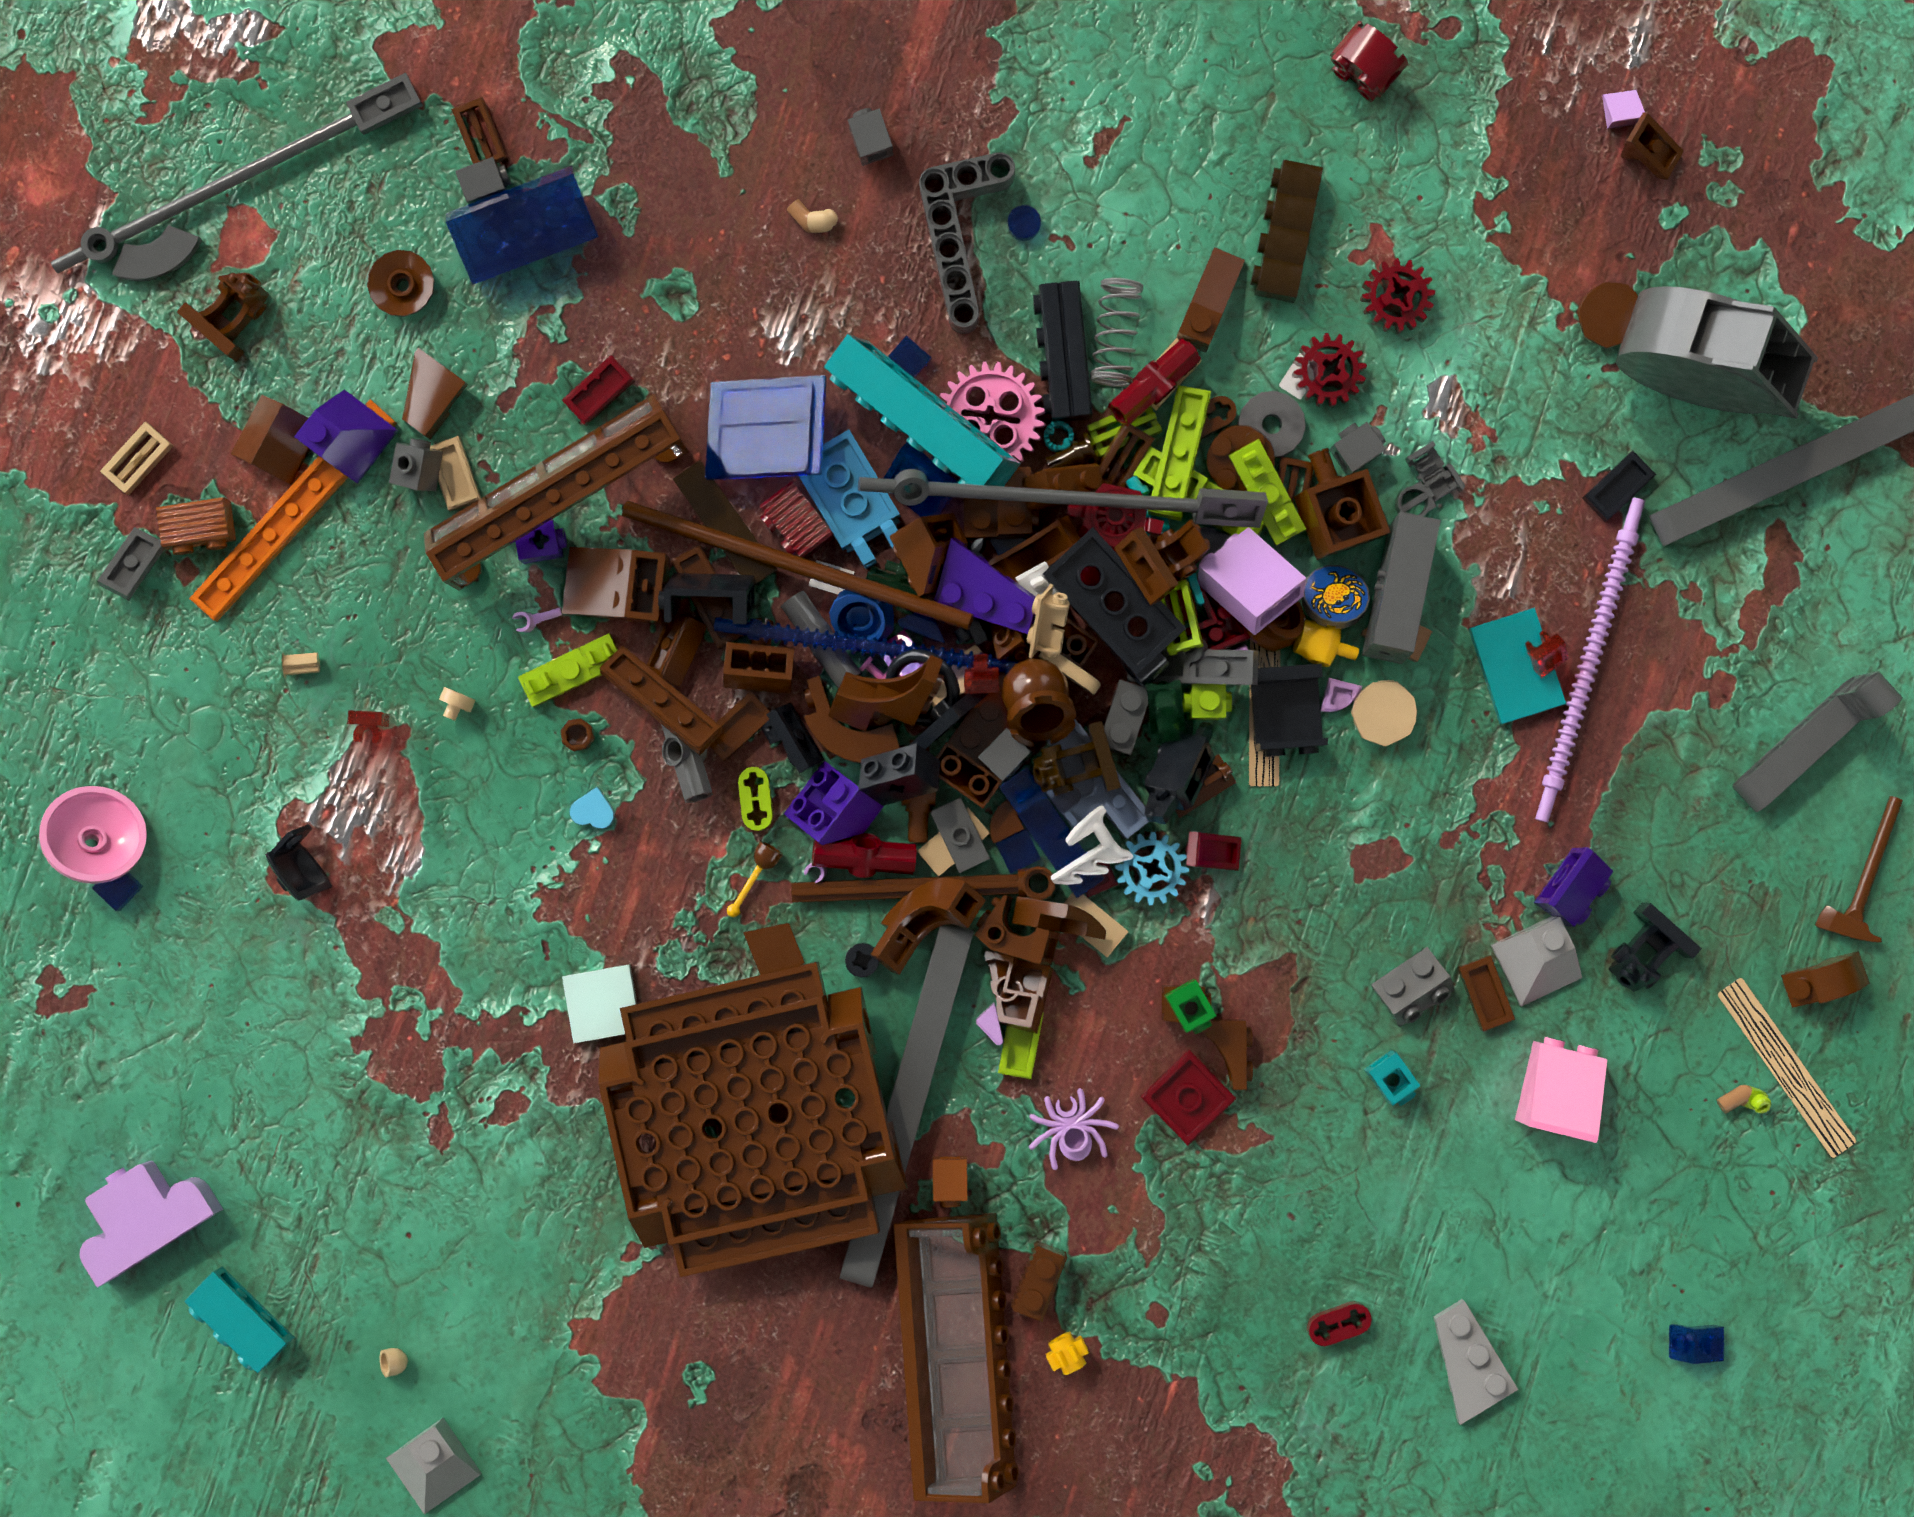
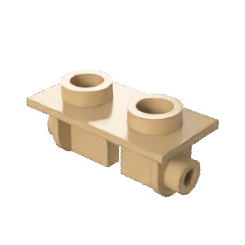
(1042, 634)

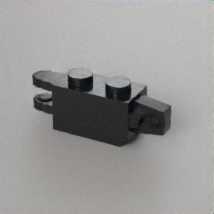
(1179, 772)

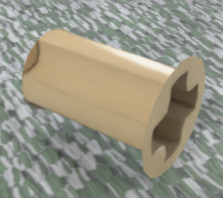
(300, 663)

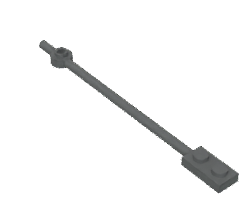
(367, 111)
(1209, 508)

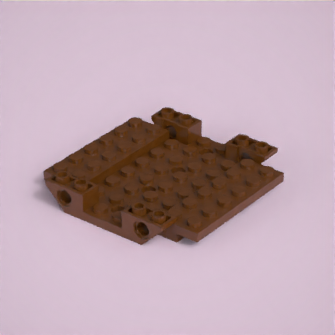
(762, 1181)

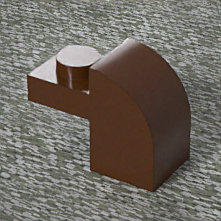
(1826, 981)

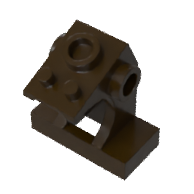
(1096, 759)

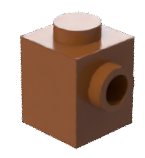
(950, 1180)

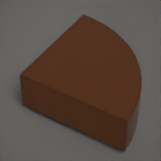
(1004, 822)

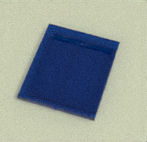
(766, 427)

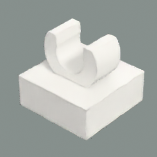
(1033, 580)

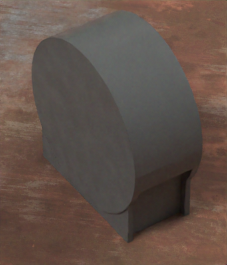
(1715, 352)

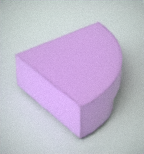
(1339, 695)

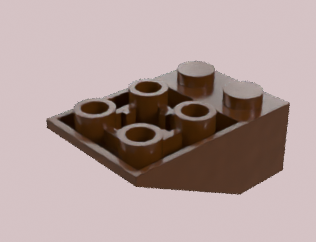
(615, 584)

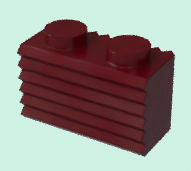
(796, 521)

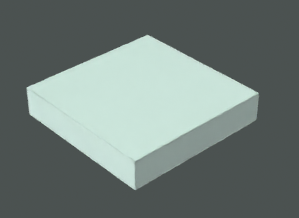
(596, 1002)

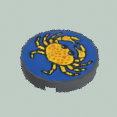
(1335, 596)

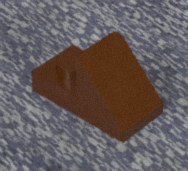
(1652, 147)

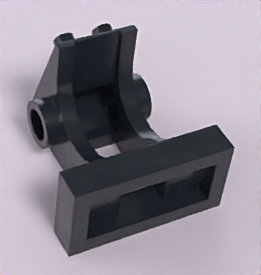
(1662, 937)

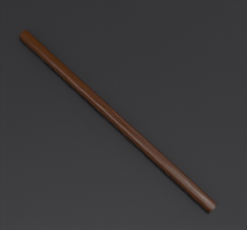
(798, 565)

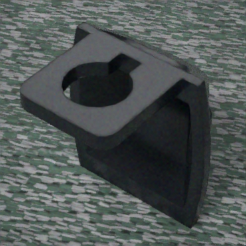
(296, 867)

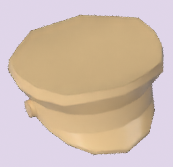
(1384, 712)

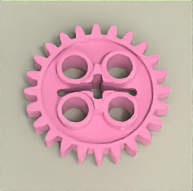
(997, 386)

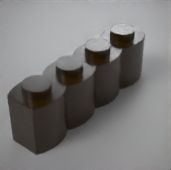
(1288, 230)

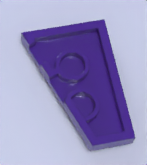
(982, 590)

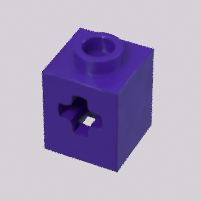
(529, 552)

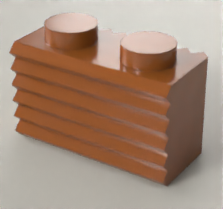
(196, 525)

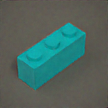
(238, 1320)

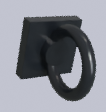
(948, 710)

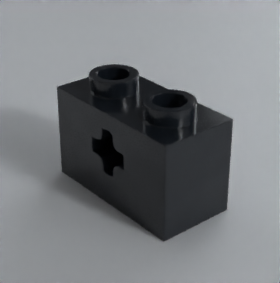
(899, 774)

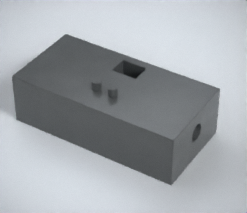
(1401, 588)

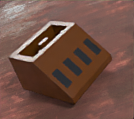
(924, 548)

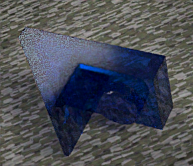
(922, 626)

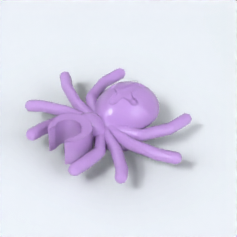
(1072, 1129)

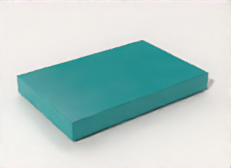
(1508, 668)

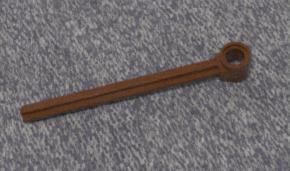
(899, 887)

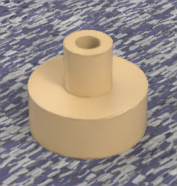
(455, 702)

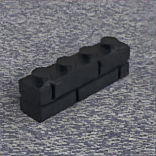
(1064, 350)

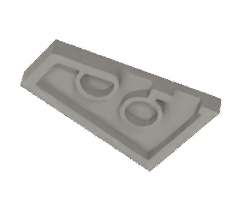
(1471, 1363)

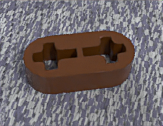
(1217, 424)

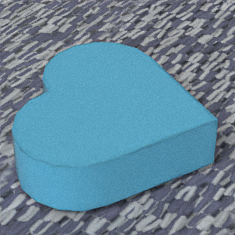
(593, 809)

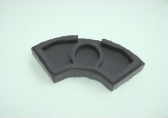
(156, 258)

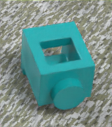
(1392, 1063)

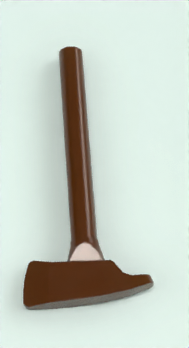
(1851, 922)

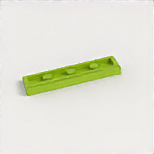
(1181, 447)

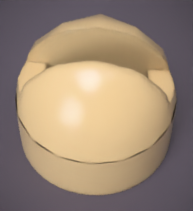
(392, 1361)

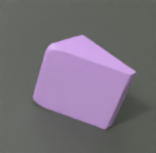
(1622, 108)
(990, 1025)

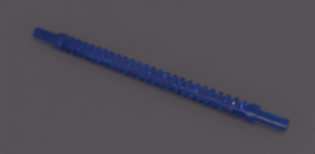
(755, 630)

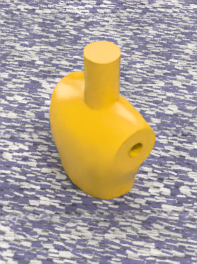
(1322, 644)

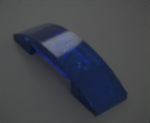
(1045, 826)

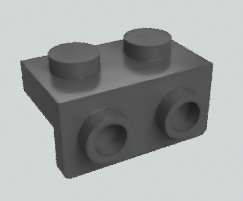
(1414, 987)

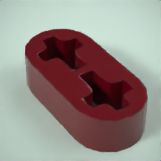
(1341, 1331)

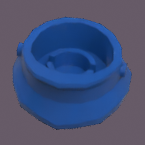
(861, 616)

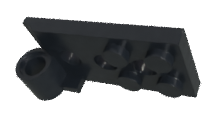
(1138, 655)

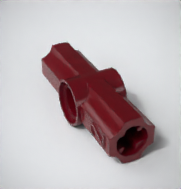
(1154, 382)
(865, 856)

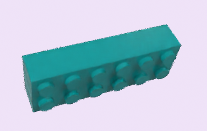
(919, 414)

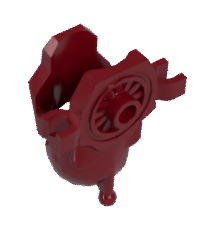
(1111, 524)

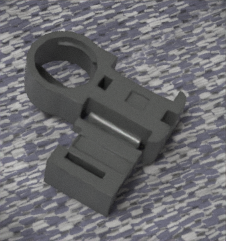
(1435, 479)

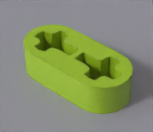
(764, 798)

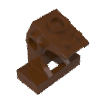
(217, 328)
(1159, 563)
(1036, 947)

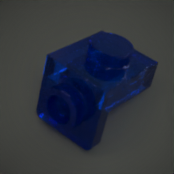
(1696, 1343)

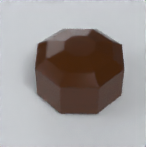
(577, 735)

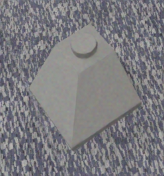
(1538, 960)
(433, 1465)

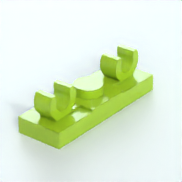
(1260, 476)
(567, 671)

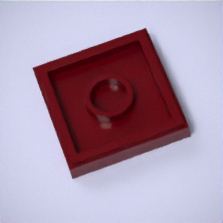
(1188, 1097)

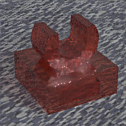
(1548, 654)
(981, 678)
(368, 720)

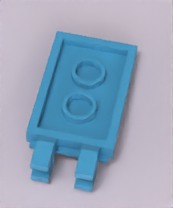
(851, 513)

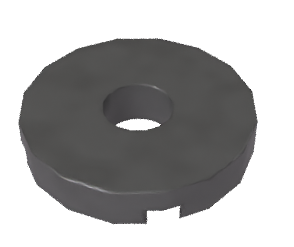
(1285, 410)

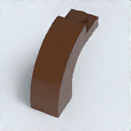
(838, 739)
(919, 913)

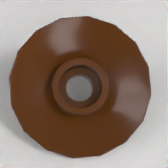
(393, 269)

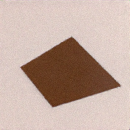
(774, 948)

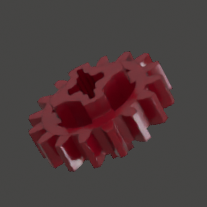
(1404, 307)
(1338, 379)

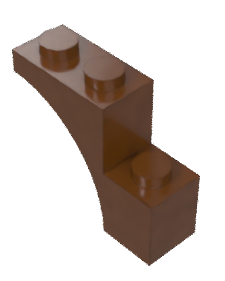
(1044, 546)
(900, 697)
(1229, 1037)

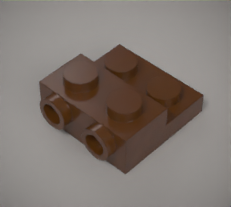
(999, 517)

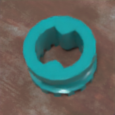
(1049, 431)

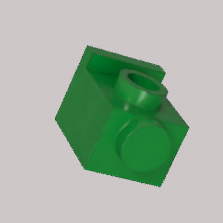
(1191, 992)

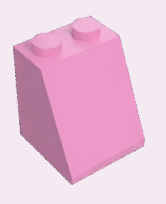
(1563, 1090)

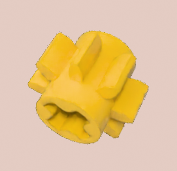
(1067, 1353)

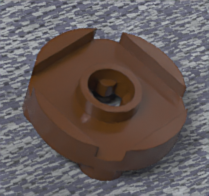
(1227, 442)

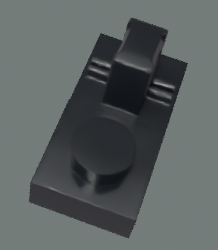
(787, 726)

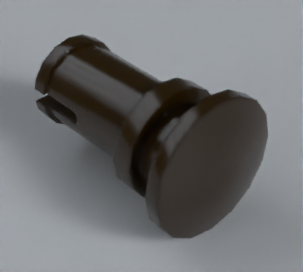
(1076, 454)

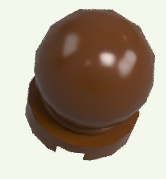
(1038, 702)

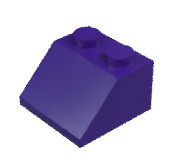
(1575, 886)

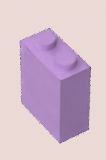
(1251, 580)

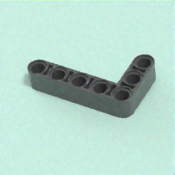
(951, 233)
(1855, 700)

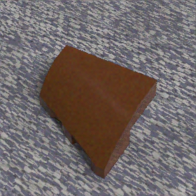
(1018, 990)

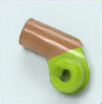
(1745, 1096)

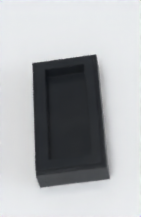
(1619, 486)

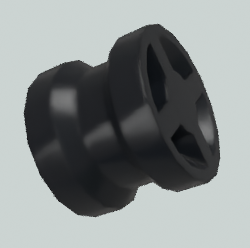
(863, 959)

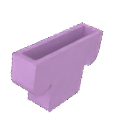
(141, 1218)

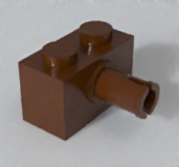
(758, 666)

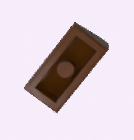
(676, 648)

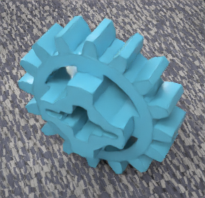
(1145, 883)

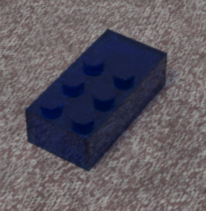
(521, 225)

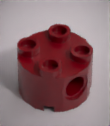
(1367, 60)

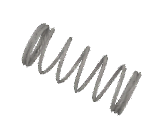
(1131, 293)

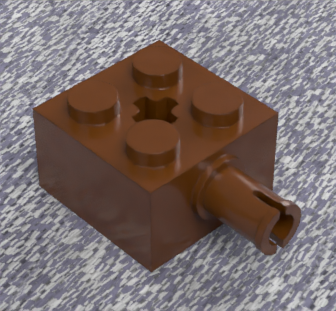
(1336, 494)

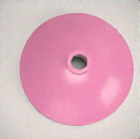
(95, 815)

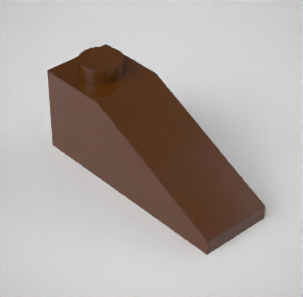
(1210, 299)

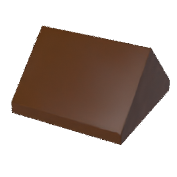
(270, 440)

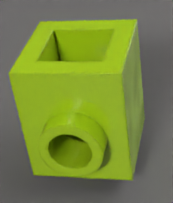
(1207, 701)

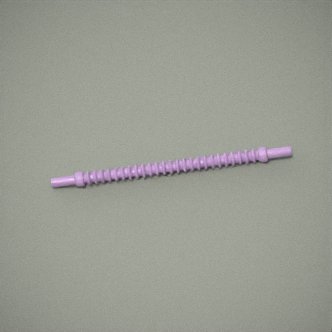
(1627, 538)

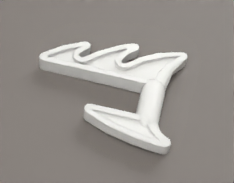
(1106, 852)

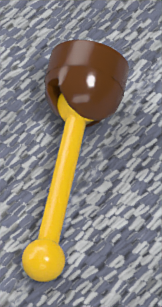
(765, 857)

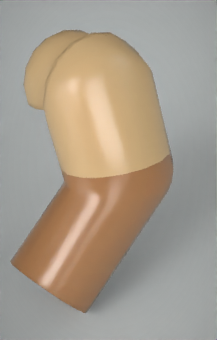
(812, 221)

